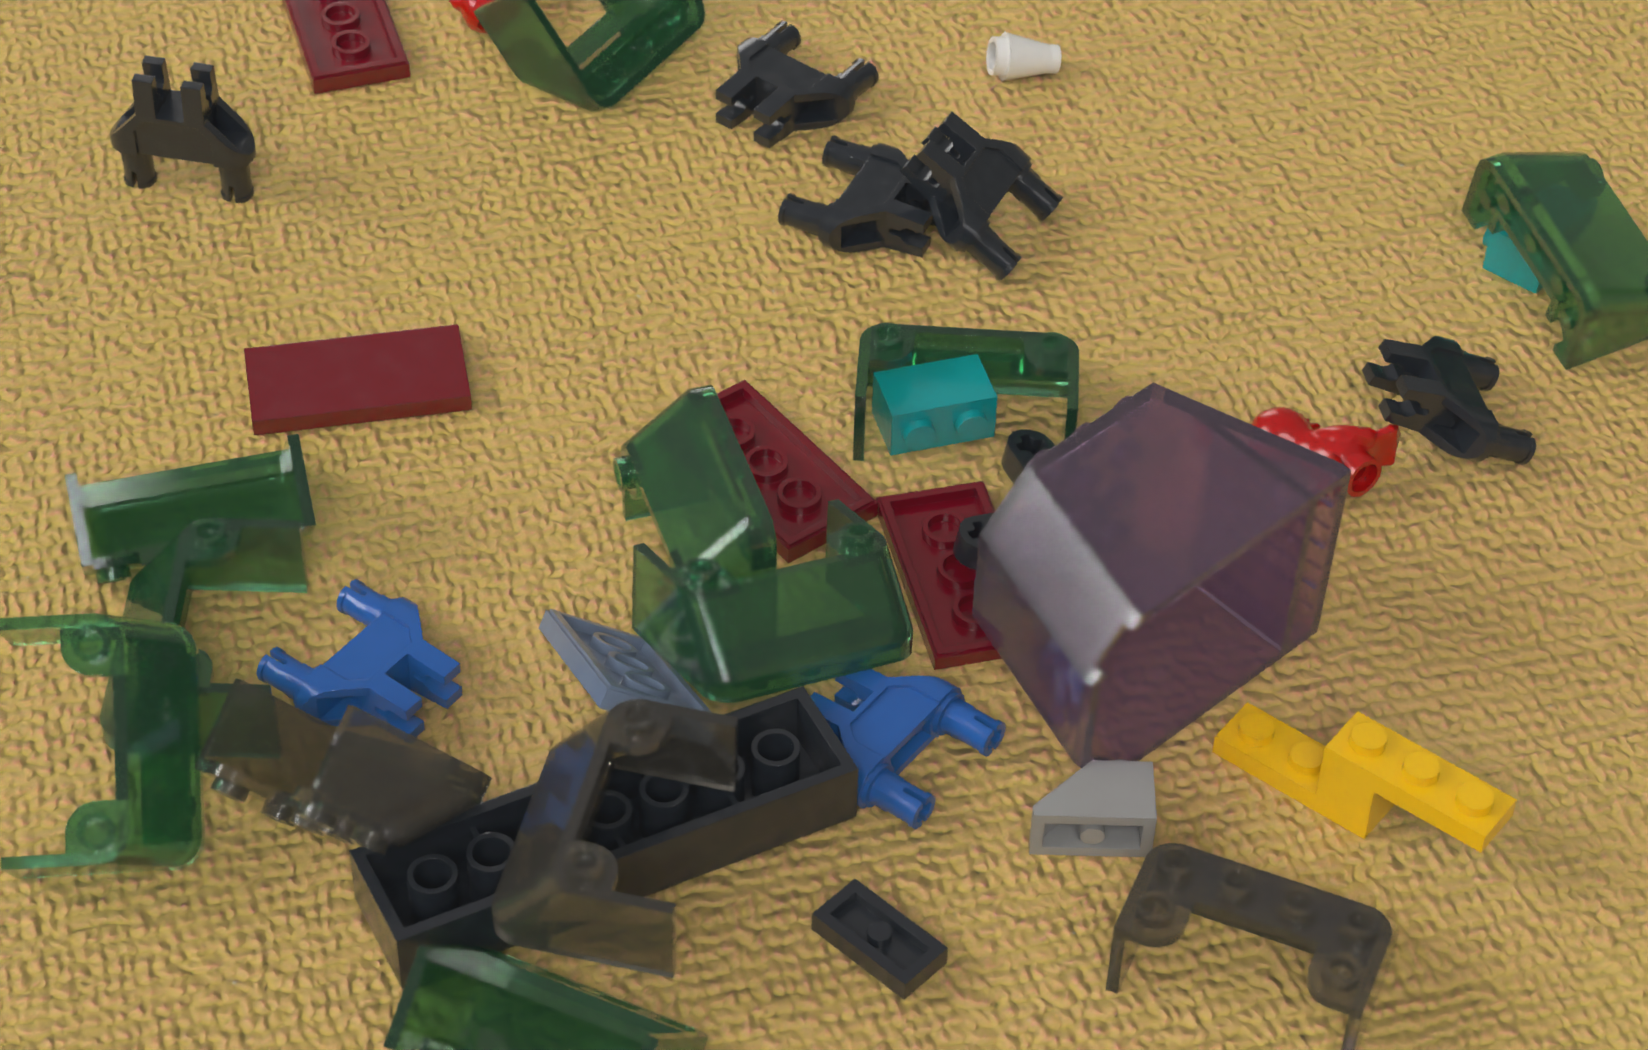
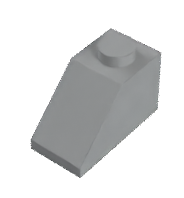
(1098, 812)

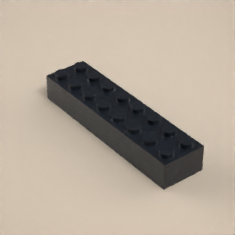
(659, 829)

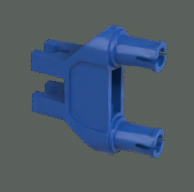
(372, 669)
(890, 723)

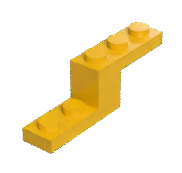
(1364, 776)

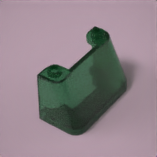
(1574, 243)

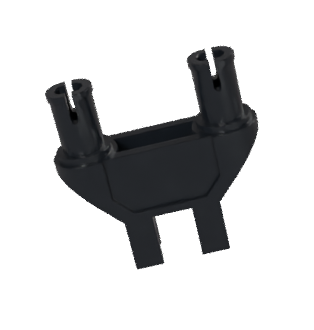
(786, 91)
(183, 126)
(966, 181)
(874, 210)
(1444, 399)

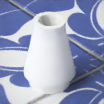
(1021, 57)

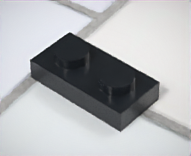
(879, 938)

